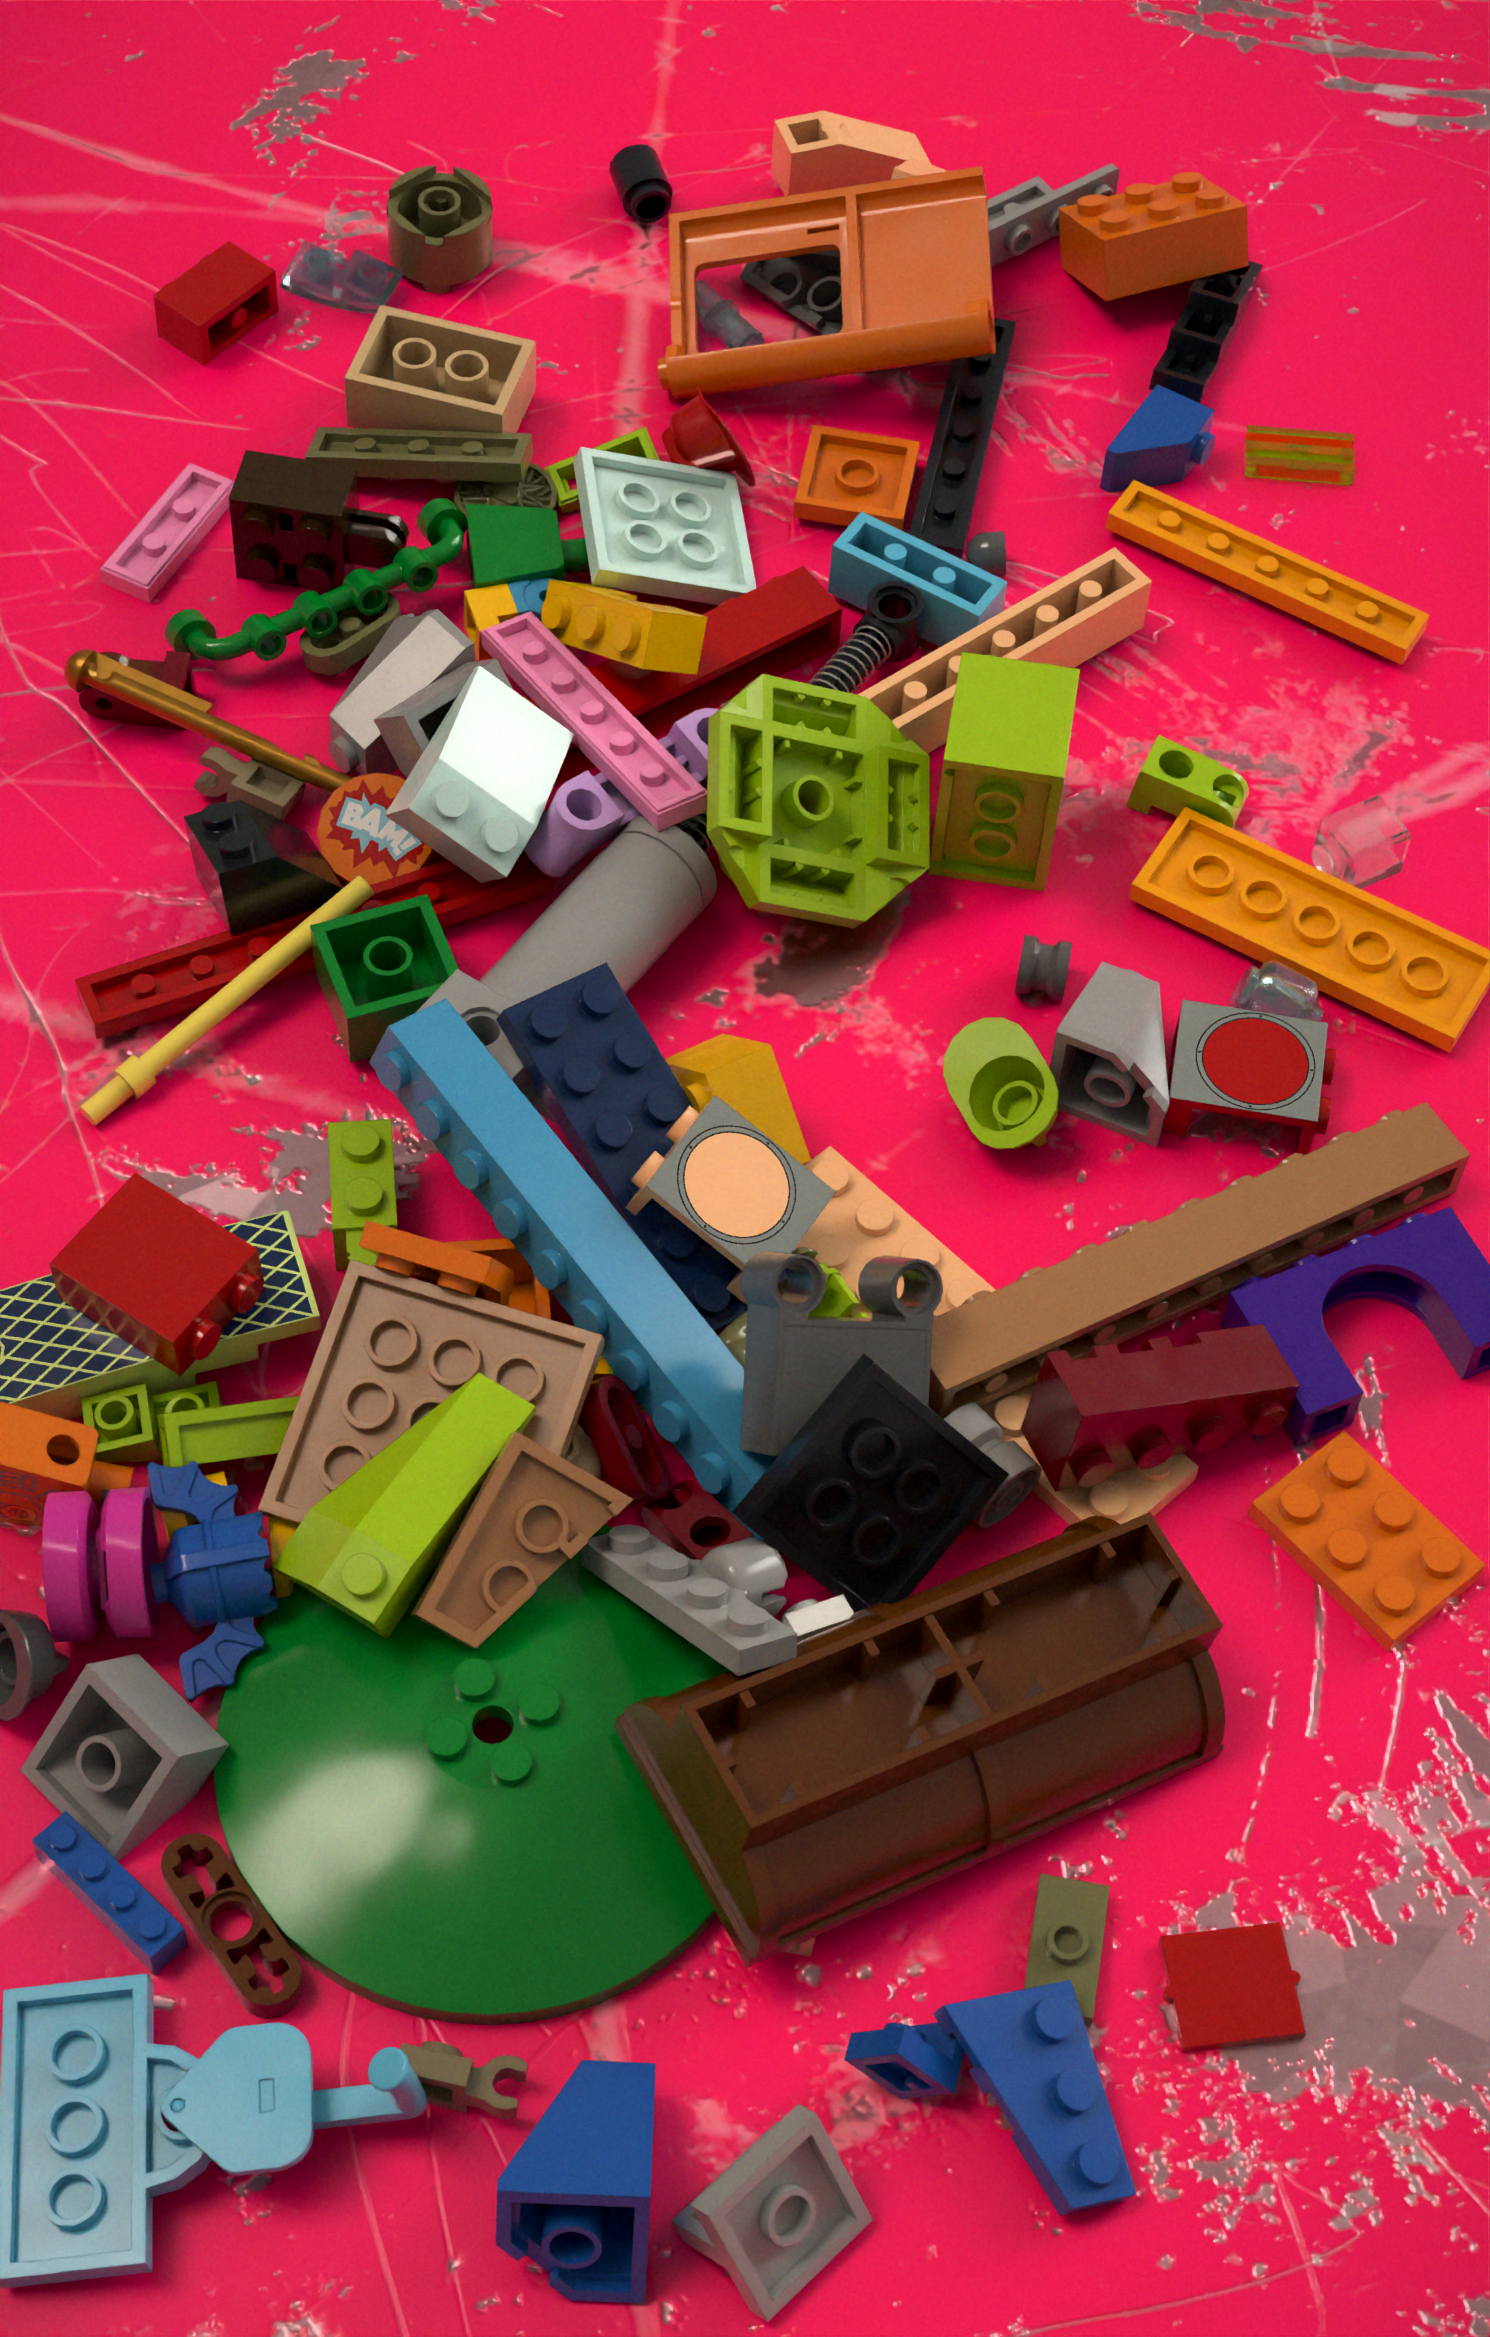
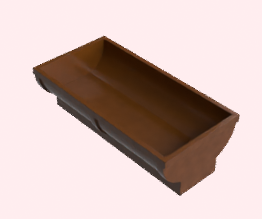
(935, 1731)

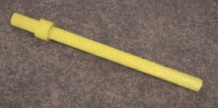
(138, 1075)

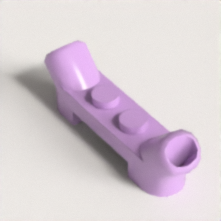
(593, 811)

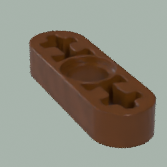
(274, 1955)

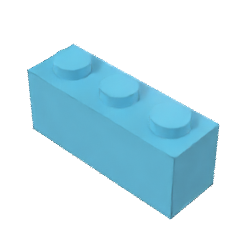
(953, 591)

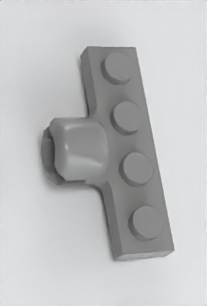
(708, 1601)

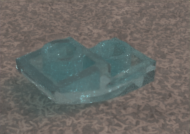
(332, 281)

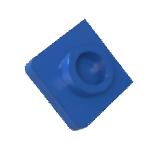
(908, 2059)

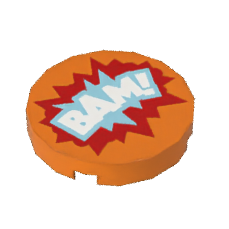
(361, 839)

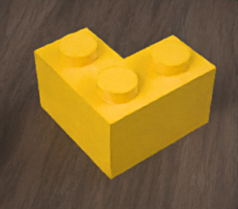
(747, 1080)

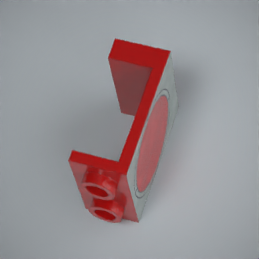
(1249, 1068)

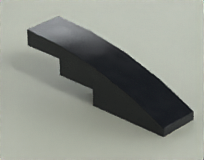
(1205, 331)

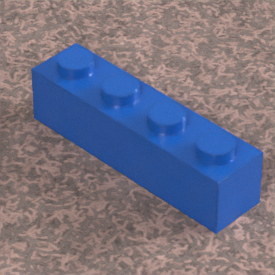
(110, 1893)

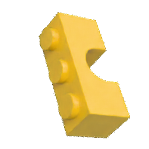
(623, 628)

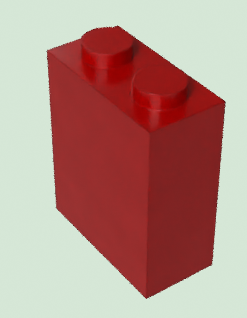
(158, 1274)

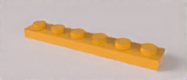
(1267, 571)

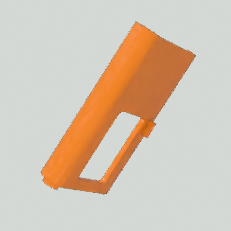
(909, 279)

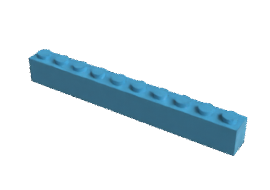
(574, 1242)

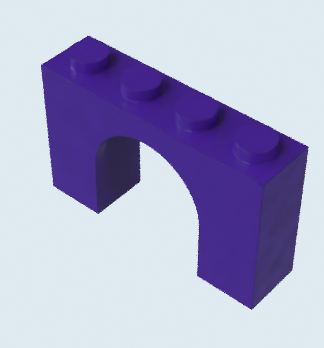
(1420, 1265)

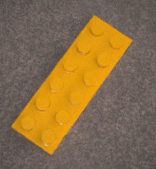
(1317, 926)

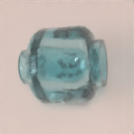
(1277, 991)

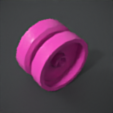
(99, 1565)

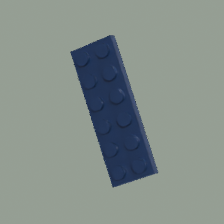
(615, 1109)

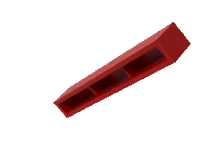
(744, 637)

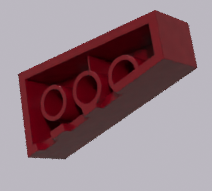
(1154, 1402)

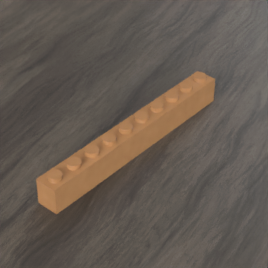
(1192, 1255)

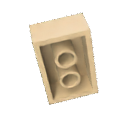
(438, 376)

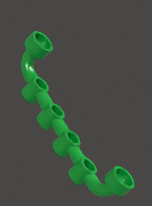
(438, 522)

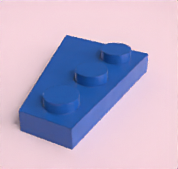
(1045, 2078)

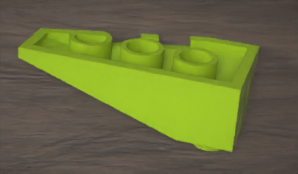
(395, 1516)

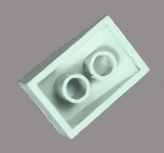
(483, 778)

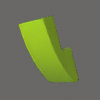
(130, 1421)

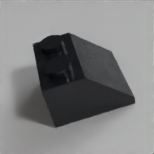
(256, 865)

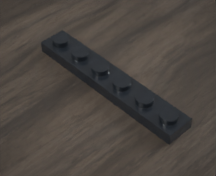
(961, 445)

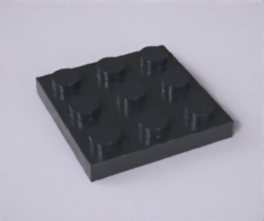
(870, 1490)

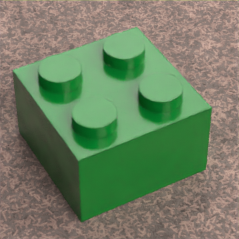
(379, 968)

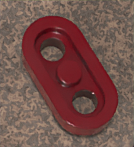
(624, 1441)

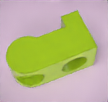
(1184, 778)

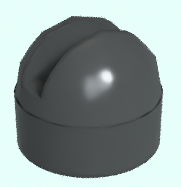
(988, 552)

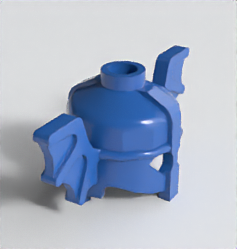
(212, 1574)

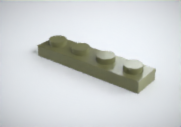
(425, 454)

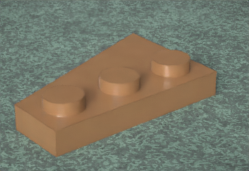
(513, 1537)

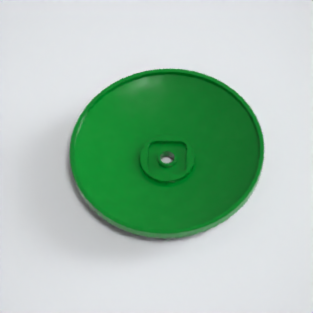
(451, 1864)

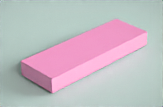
(168, 533)

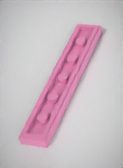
(600, 723)

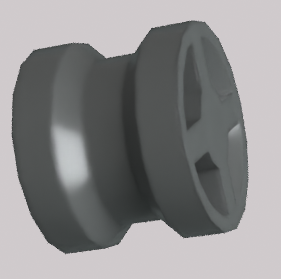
(1043, 967)

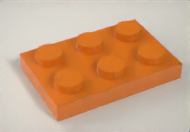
(1366, 1540)

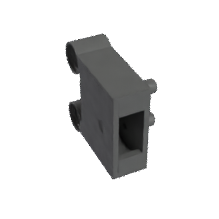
(801, 1358)

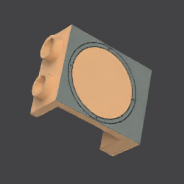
(731, 1186)

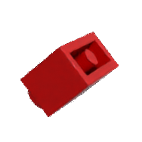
(216, 303)

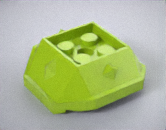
(860, 792)

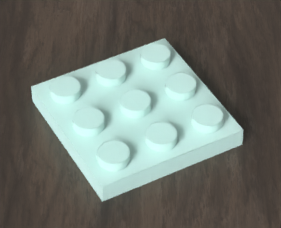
(663, 527)

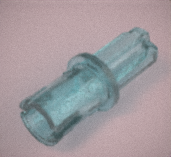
(723, 319)

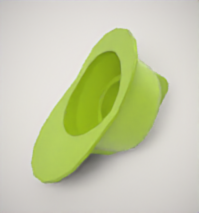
(1001, 1084)

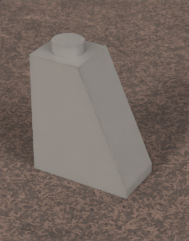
(403, 663)
(1113, 1055)

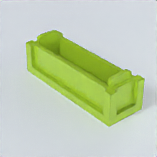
(225, 1431)

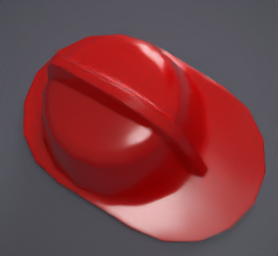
(704, 441)

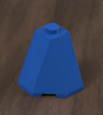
(584, 2185)

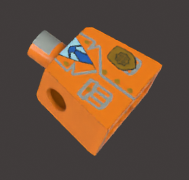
(49, 1456)

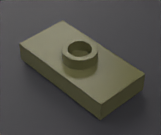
(1068, 1937)

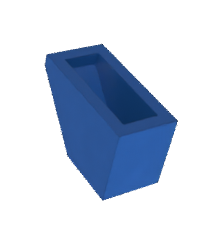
(1159, 442)

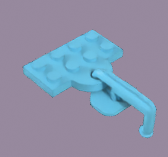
(93, 2107)

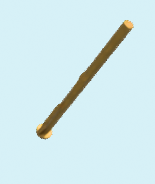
(190, 712)

